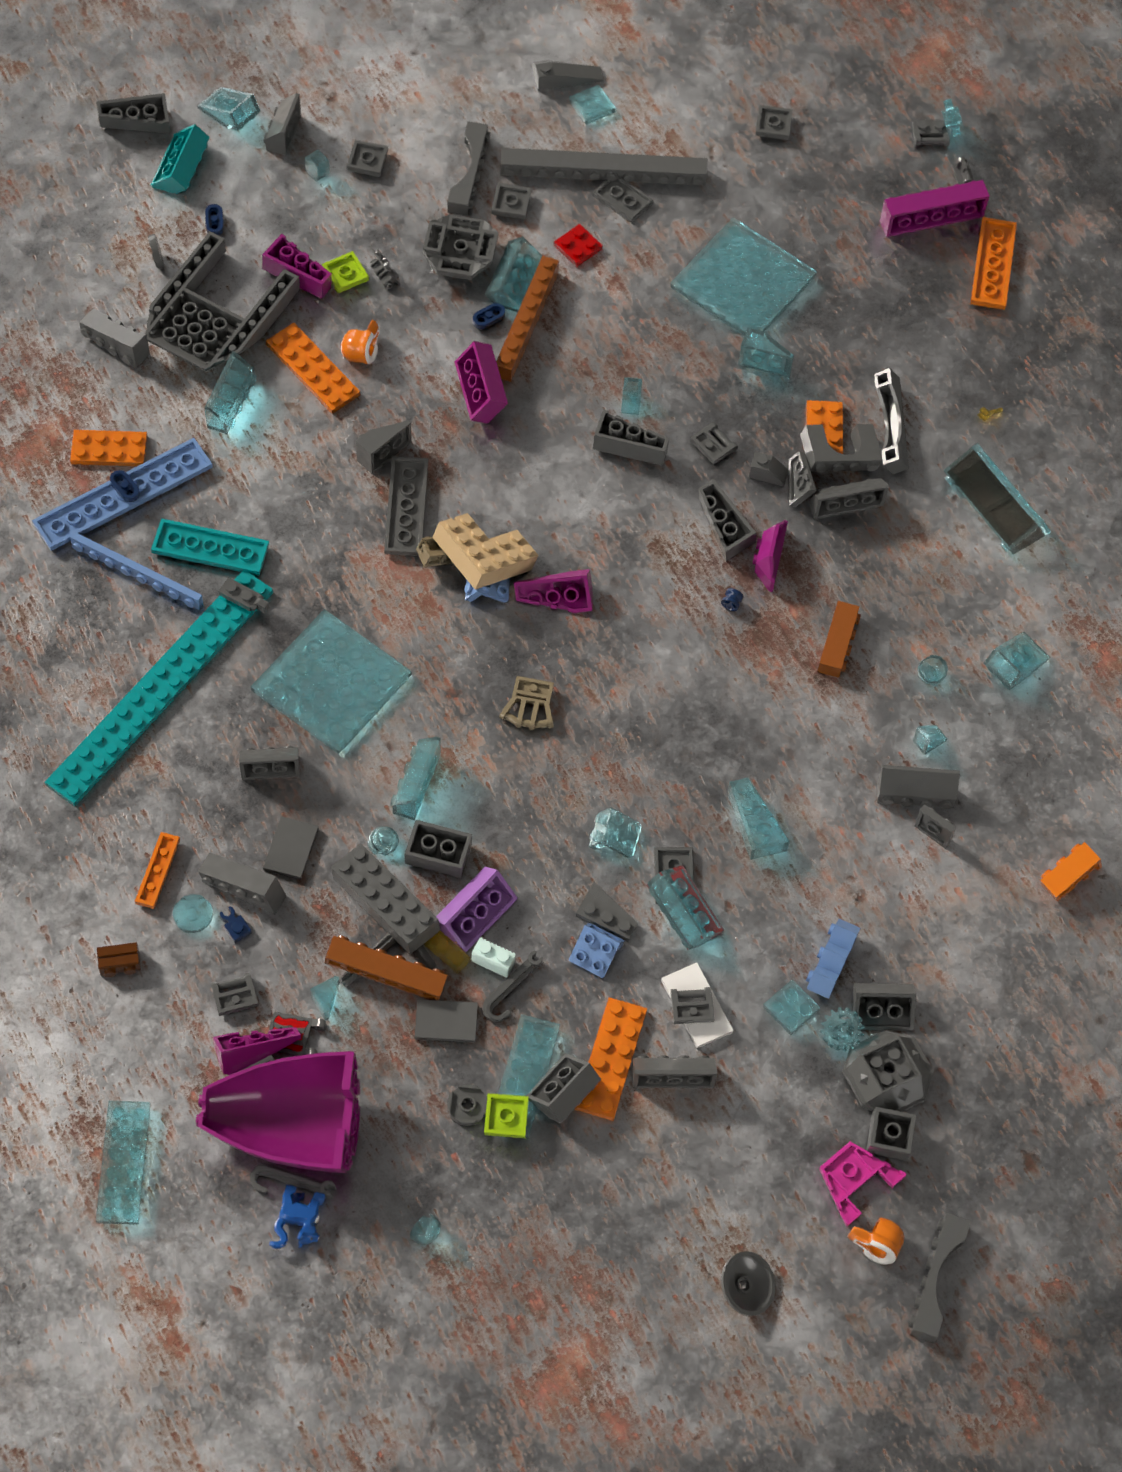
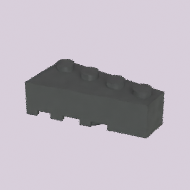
(135, 113)
(115, 337)
(629, 440)
(727, 522)

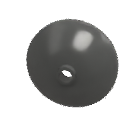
(756, 1283)

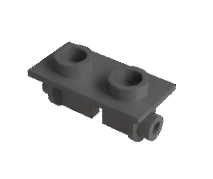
(962, 171)

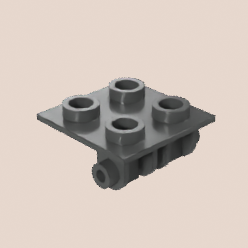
(383, 270)

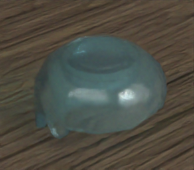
(932, 669)
(383, 840)
(426, 1230)

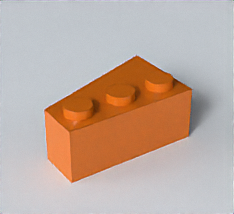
(1070, 871)

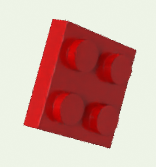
(578, 245)

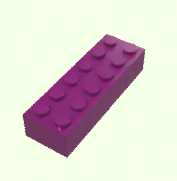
(934, 208)

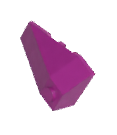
(563, 591)
(240, 1052)

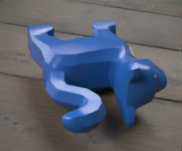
(298, 1214)

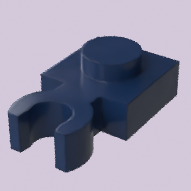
(235, 926)

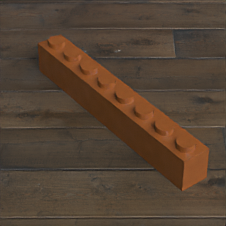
(527, 317)

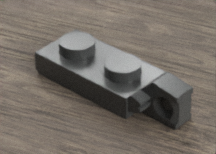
(243, 596)

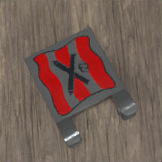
(303, 1025)

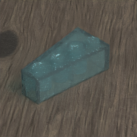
(757, 825)

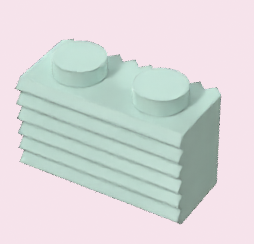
(493, 957)

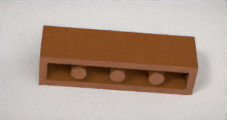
(838, 639)

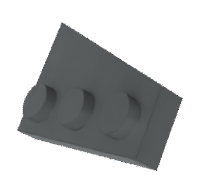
(800, 479)
(606, 913)

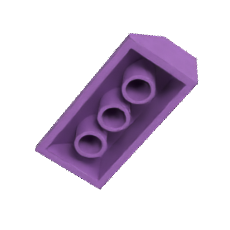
(476, 908)

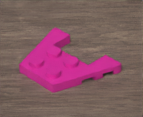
(849, 1171)

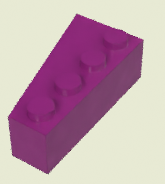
(287, 256)

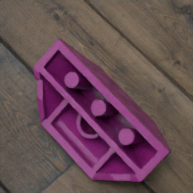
(769, 554)

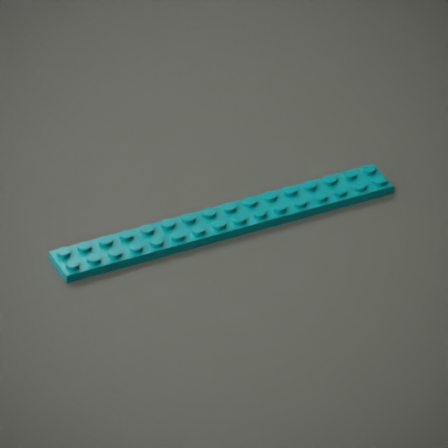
(152, 694)

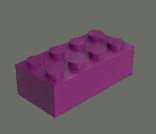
(481, 382)

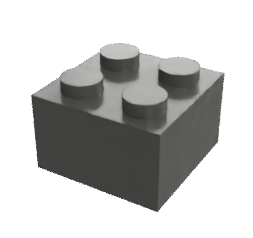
(891, 1133)

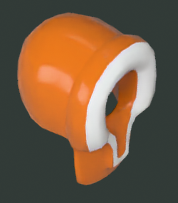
(361, 345)
(882, 1243)

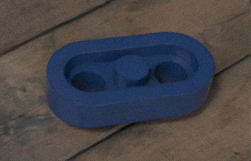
(215, 222)
(488, 317)
(125, 487)

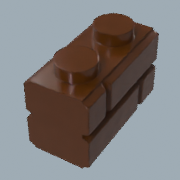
(118, 959)

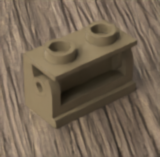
(431, 553)

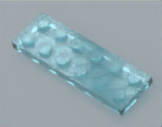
(529, 1060)
(123, 1162)

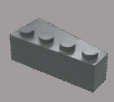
(243, 882)

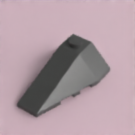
(561, 74)

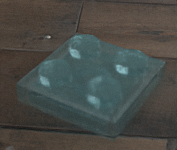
(592, 104)
(791, 1007)

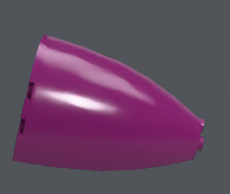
(289, 1111)

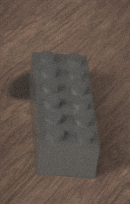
(385, 898)

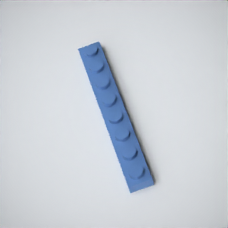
(136, 570)

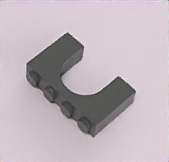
(824, 458)

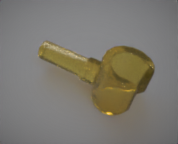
(985, 414)

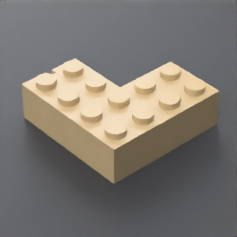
(481, 558)

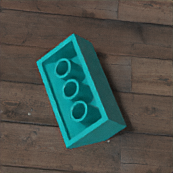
(181, 160)

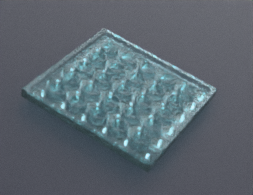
(743, 278)
(331, 681)

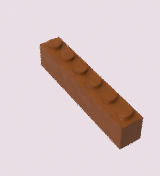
(385, 968)

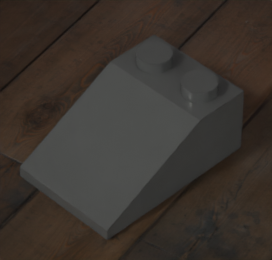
(382, 443)

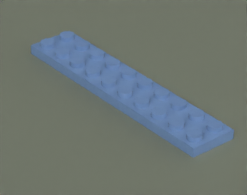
(105, 504)

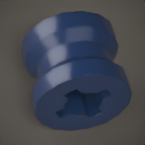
(732, 599)

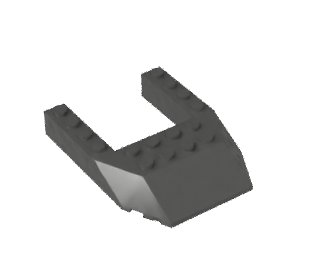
(202, 329)

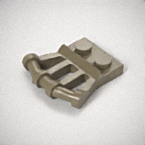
(530, 692)

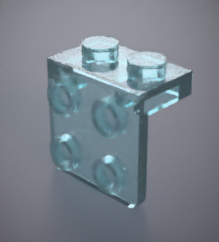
(616, 832)

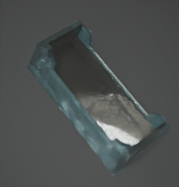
(996, 500)

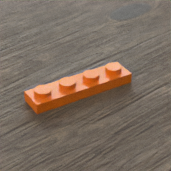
(157, 870)

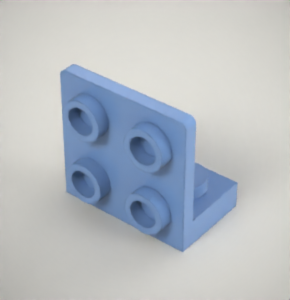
(595, 949)

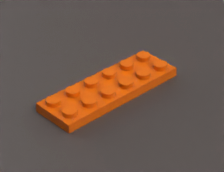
(993, 263)
(313, 368)
(613, 1056)

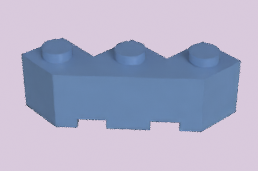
(832, 958)

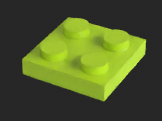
(346, 272)
(506, 1115)

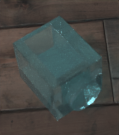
(317, 165)

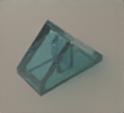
(631, 395)
(928, 738)
(325, 995)

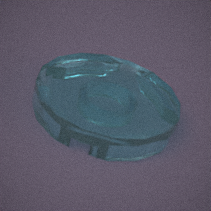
(192, 913)

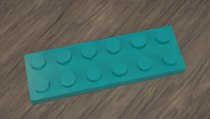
(210, 546)

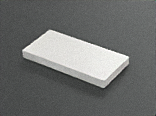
(693, 979)

